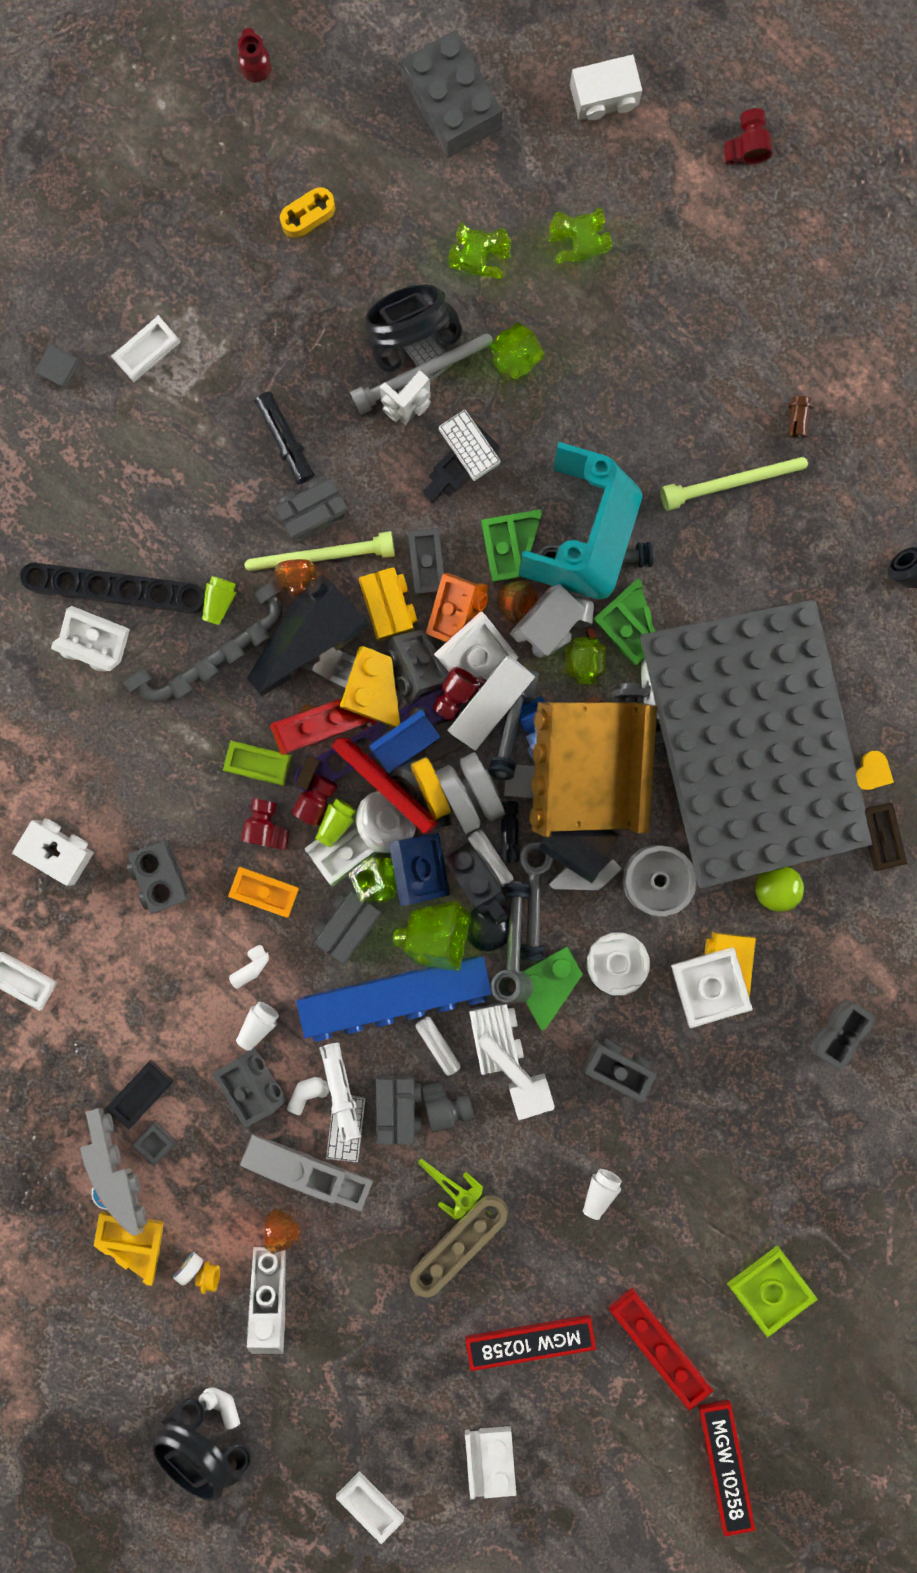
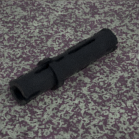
(301, 468)

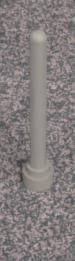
(366, 397)

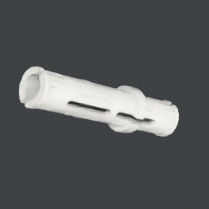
(338, 1085)

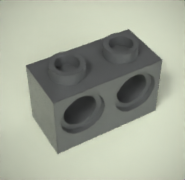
(166, 873)

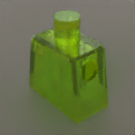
(435, 935)

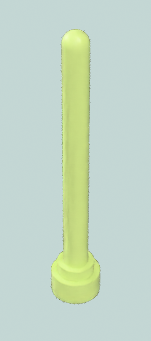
(673, 496)
(380, 545)

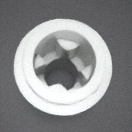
(257, 1025)
(601, 1193)

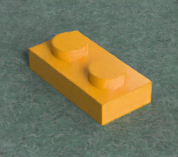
(263, 892)

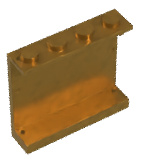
(593, 766)

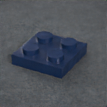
(419, 869)

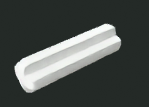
(490, 858)
(438, 1046)

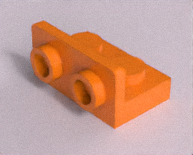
(455, 606)

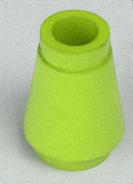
(217, 599)
(335, 822)

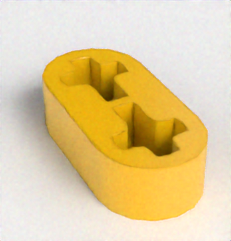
(305, 208)
(430, 788)

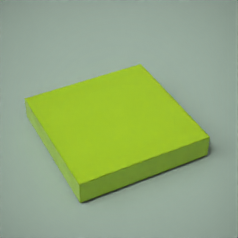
(772, 1291)

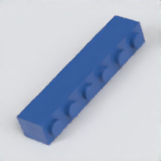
(392, 997)

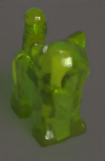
(583, 233)
(477, 246)

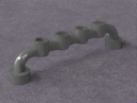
(206, 667)

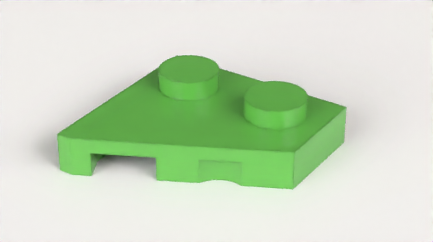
(505, 541)
(626, 621)
(552, 984)

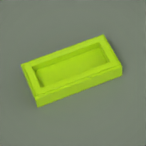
(257, 763)

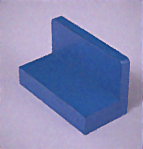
(405, 741)

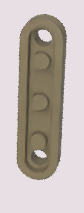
(458, 1246)

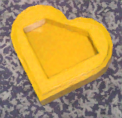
(873, 771)

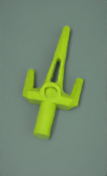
(464, 1200)

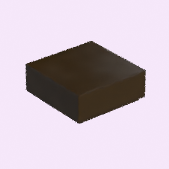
(308, 772)

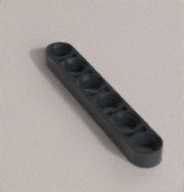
(114, 583)

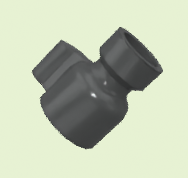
(443, 1112)

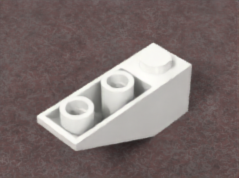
(267, 1303)

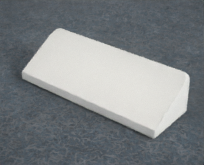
(491, 703)

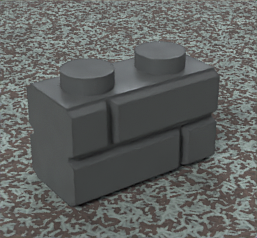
(312, 509)
(347, 926)
(396, 1109)

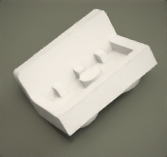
(410, 401)
(91, 639)

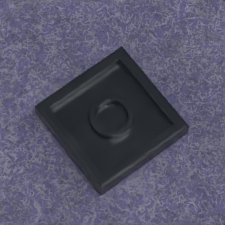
(580, 850)

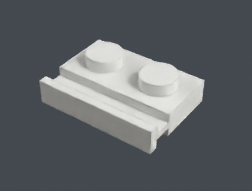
(342, 856)
(490, 1462)

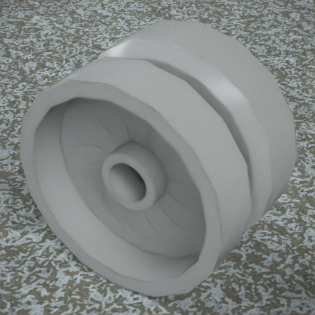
(471, 792)
(676, 887)

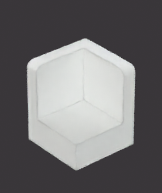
(534, 1100)

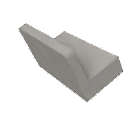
(549, 619)

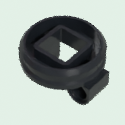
(406, 319)
(192, 1458)

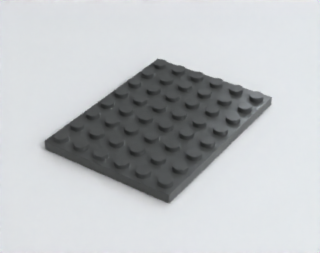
(756, 741)

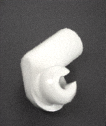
(252, 970)
(307, 1090)
(223, 1402)

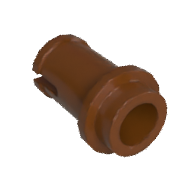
(799, 416)

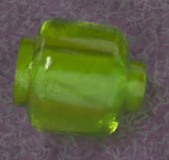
(585, 659)

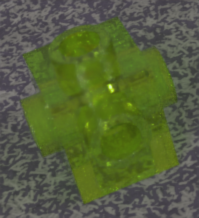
(516, 351)
(374, 879)

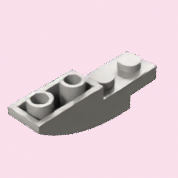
(306, 1173)
(114, 1187)

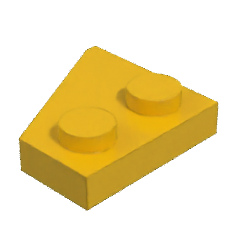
(372, 688)
(133, 1252)

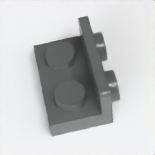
(415, 664)
(249, 1088)

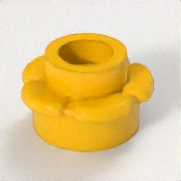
(207, 1277)

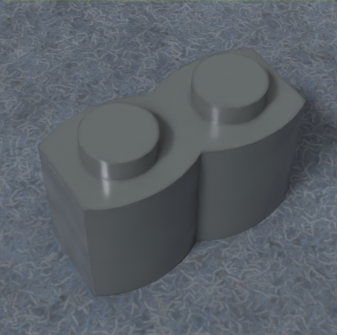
(845, 1028)

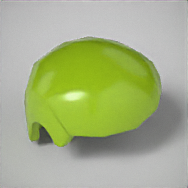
(779, 889)

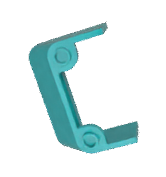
(594, 566)

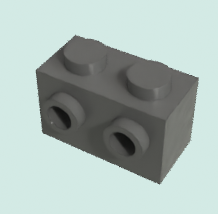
(624, 1073)

